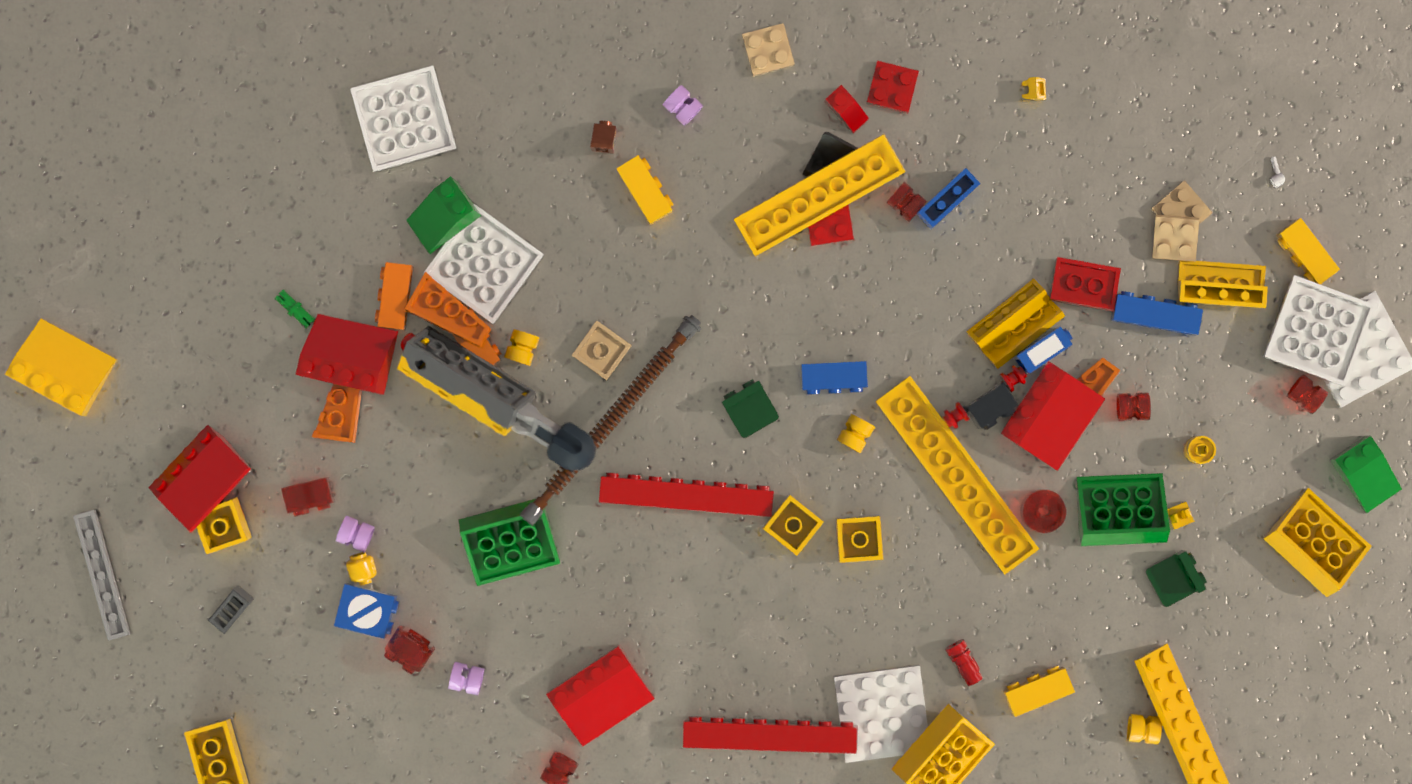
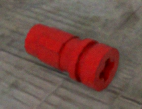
(965, 663)

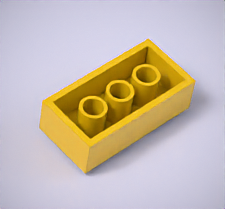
(216, 754)

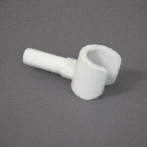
(1279, 178)

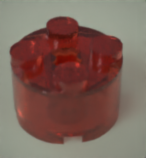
(1048, 522)
(408, 650)

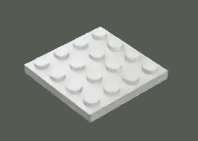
(403, 118)
(484, 265)
(1319, 330)
(1379, 358)
(885, 708)

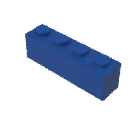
(1157, 314)

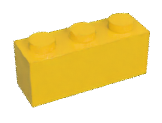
(645, 189)
(1307, 252)
(1038, 690)

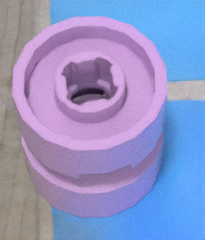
(681, 104)
(354, 533)
(466, 678)

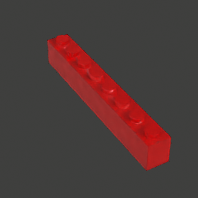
(686, 496)
(770, 736)

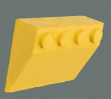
(61, 367)
(1318, 543)
(943, 751)

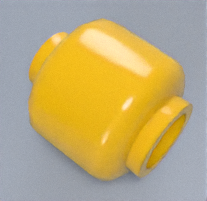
(361, 568)

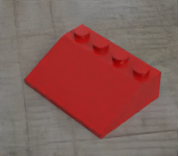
(348, 354)
(1053, 416)
(199, 478)
(600, 695)

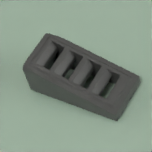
(245, 600)

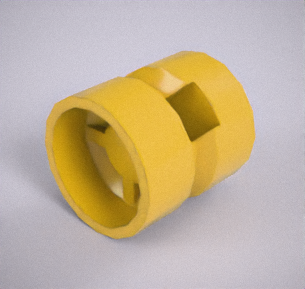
(521, 347)
(855, 433)
(1199, 449)
(1144, 729)

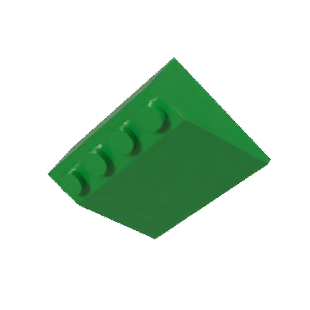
(1122, 509)
(506, 545)

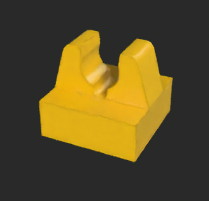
(1037, 88)
(1180, 515)

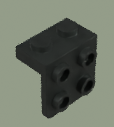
(827, 151)

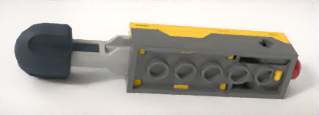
(490, 396)

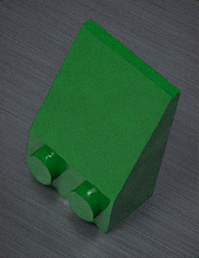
(442, 215)
(1366, 473)

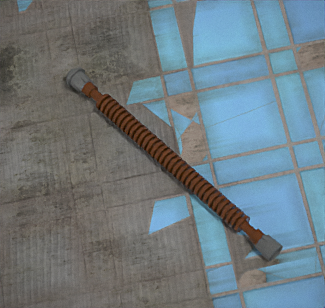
(684, 332)

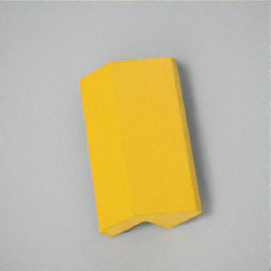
(1222, 284)
(1015, 323)

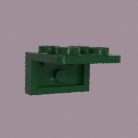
(750, 408)
(1176, 578)

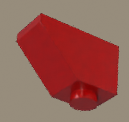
(846, 108)

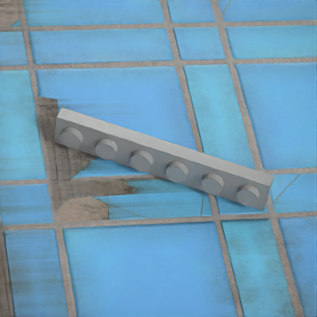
(101, 575)

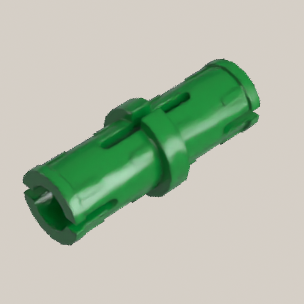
(294, 309)

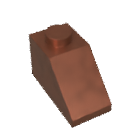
(603, 137)

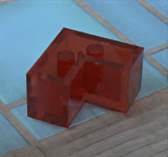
(307, 495)

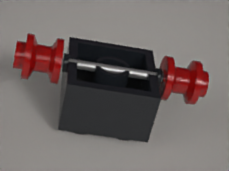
(990, 405)

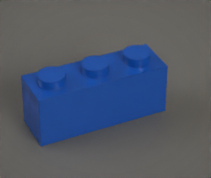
(948, 198)
(834, 377)

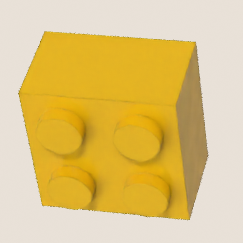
(793, 525)
(224, 527)
(859, 539)

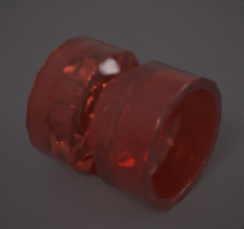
(906, 201)
(1307, 394)
(1133, 406)
(559, 769)

